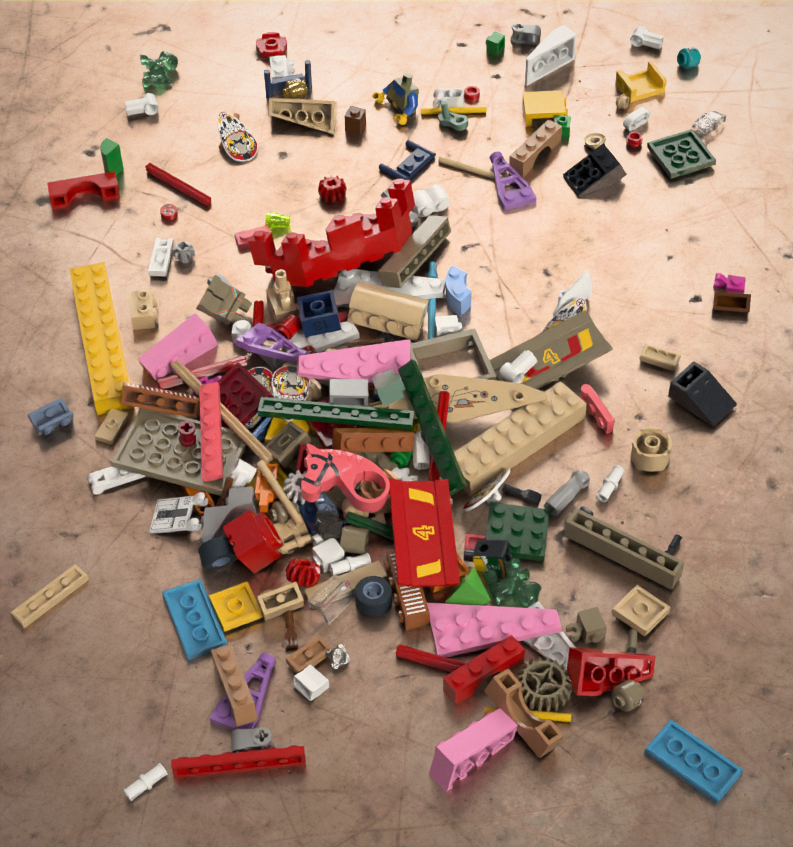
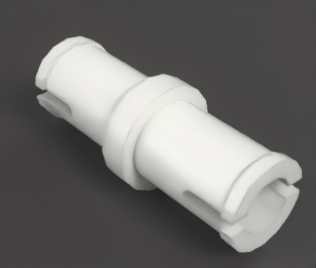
(610, 483)
(349, 564)
(145, 782)

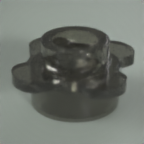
(343, 656)

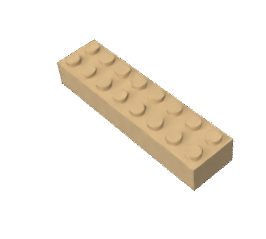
(519, 436)

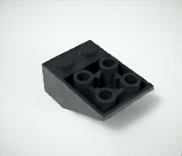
(595, 171)
(701, 394)

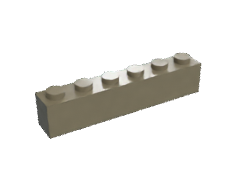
(415, 251)
(624, 548)

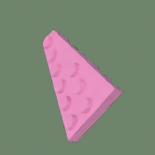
(355, 362)

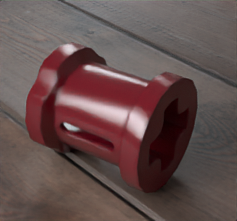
(187, 436)

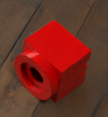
(254, 540)

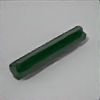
(372, 525)

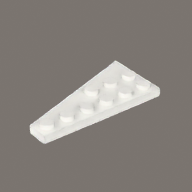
(416, 286)

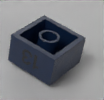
(318, 313)

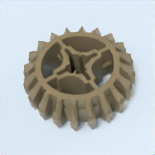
(550, 694)

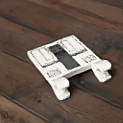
(175, 514)

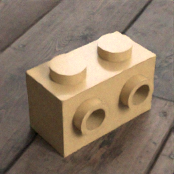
(143, 309)
(280, 600)

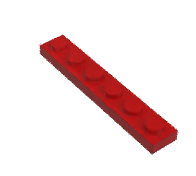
(240, 761)

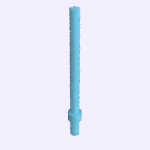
(432, 303)

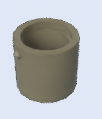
(354, 539)

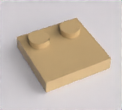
(641, 610)

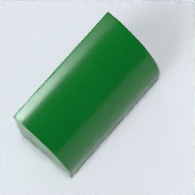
(111, 156)

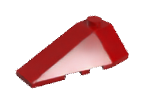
(601, 670)

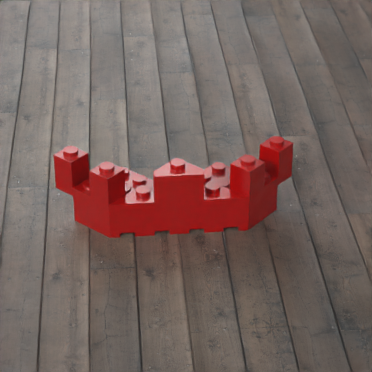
(349, 241)

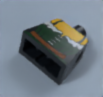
(490, 555)

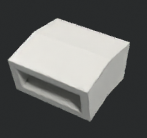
(310, 683)

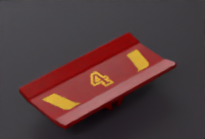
(423, 533)

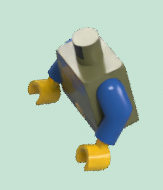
(402, 95)

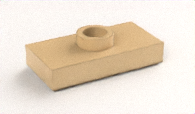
(659, 357)
(111, 426)

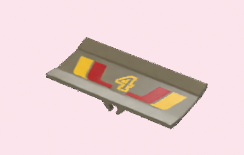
(557, 351)

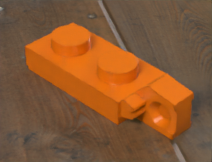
(263, 490)

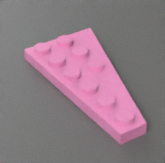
(475, 627)

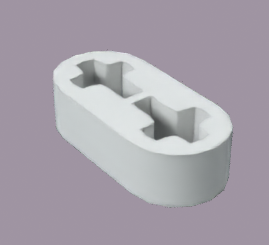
(636, 118)

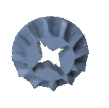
(324, 503)

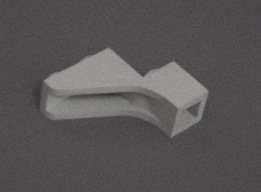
(214, 518)

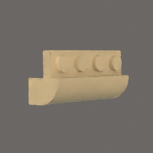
(387, 310)

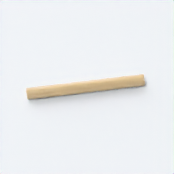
(467, 167)
(279, 492)

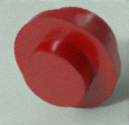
(634, 139)

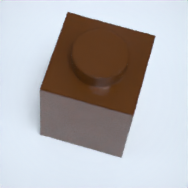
(355, 119)

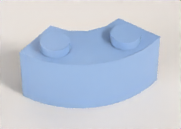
(457, 293)

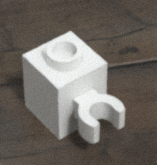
(326, 552)

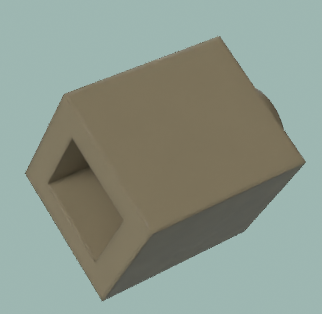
(589, 625)

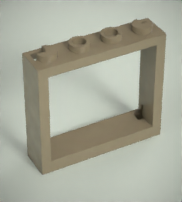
(451, 343)

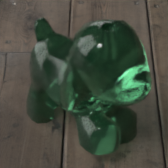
(165, 63)
(513, 584)

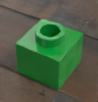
(495, 43)
(565, 122)

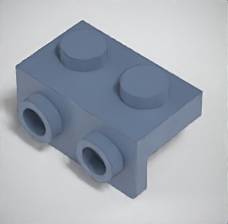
(50, 416)

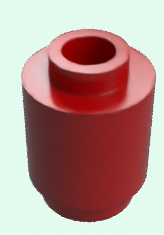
(290, 327)

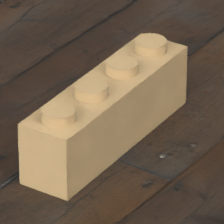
(310, 113)

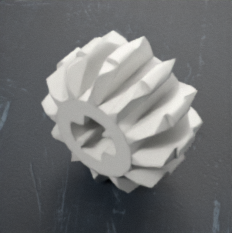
(292, 486)

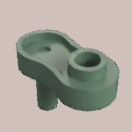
(453, 120)

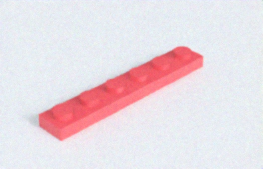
(211, 432)

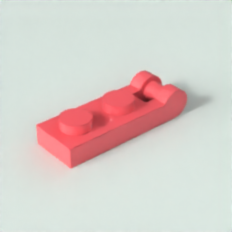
(597, 408)

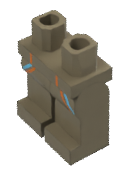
(223, 301)

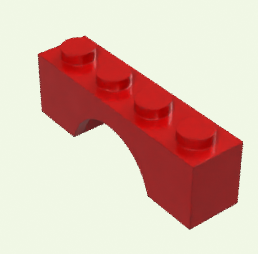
(64, 191)
(466, 679)

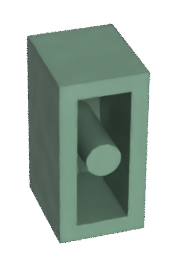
(388, 387)

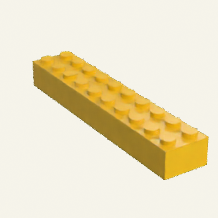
(100, 336)

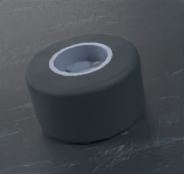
(216, 553)
(373, 596)

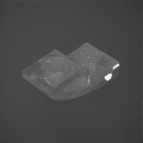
(708, 121)

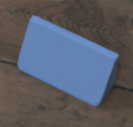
(262, 429)

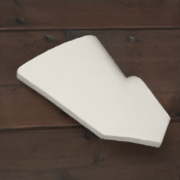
(580, 289)

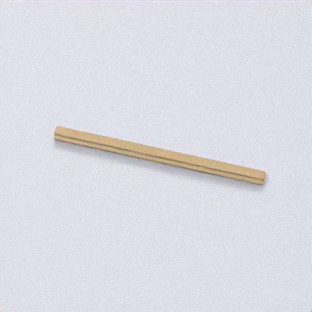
(248, 438)

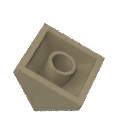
(287, 443)

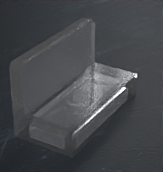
(332, 598)

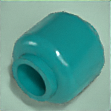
(689, 57)

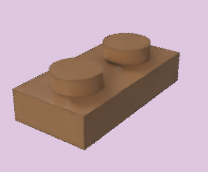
(311, 653)

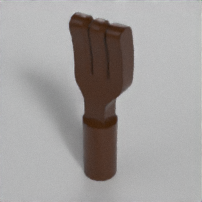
(227, 485)
(290, 637)

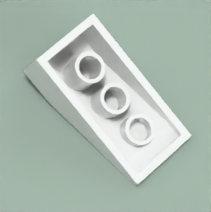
(551, 54)

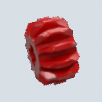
(332, 189)
(303, 572)

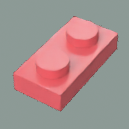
(243, 236)

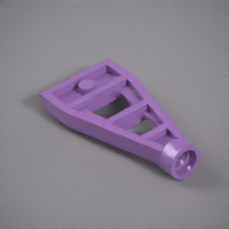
(513, 198)
(260, 333)
(222, 713)

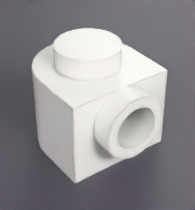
(240, 328)

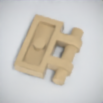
(290, 531)

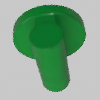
(401, 458)

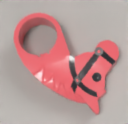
(345, 470)

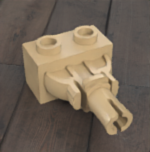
(281, 298)

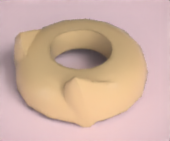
(594, 137)

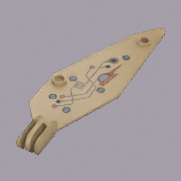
(472, 396)

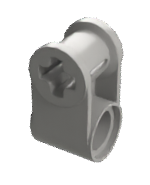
(526, 34)
(251, 739)

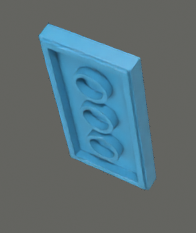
(194, 619)
(693, 761)

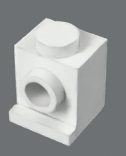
(447, 325)

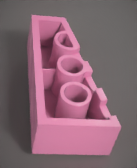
(182, 344)
(471, 747)

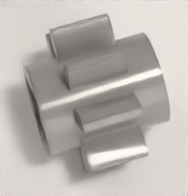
(183, 251)

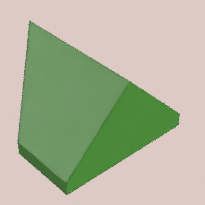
(470, 591)

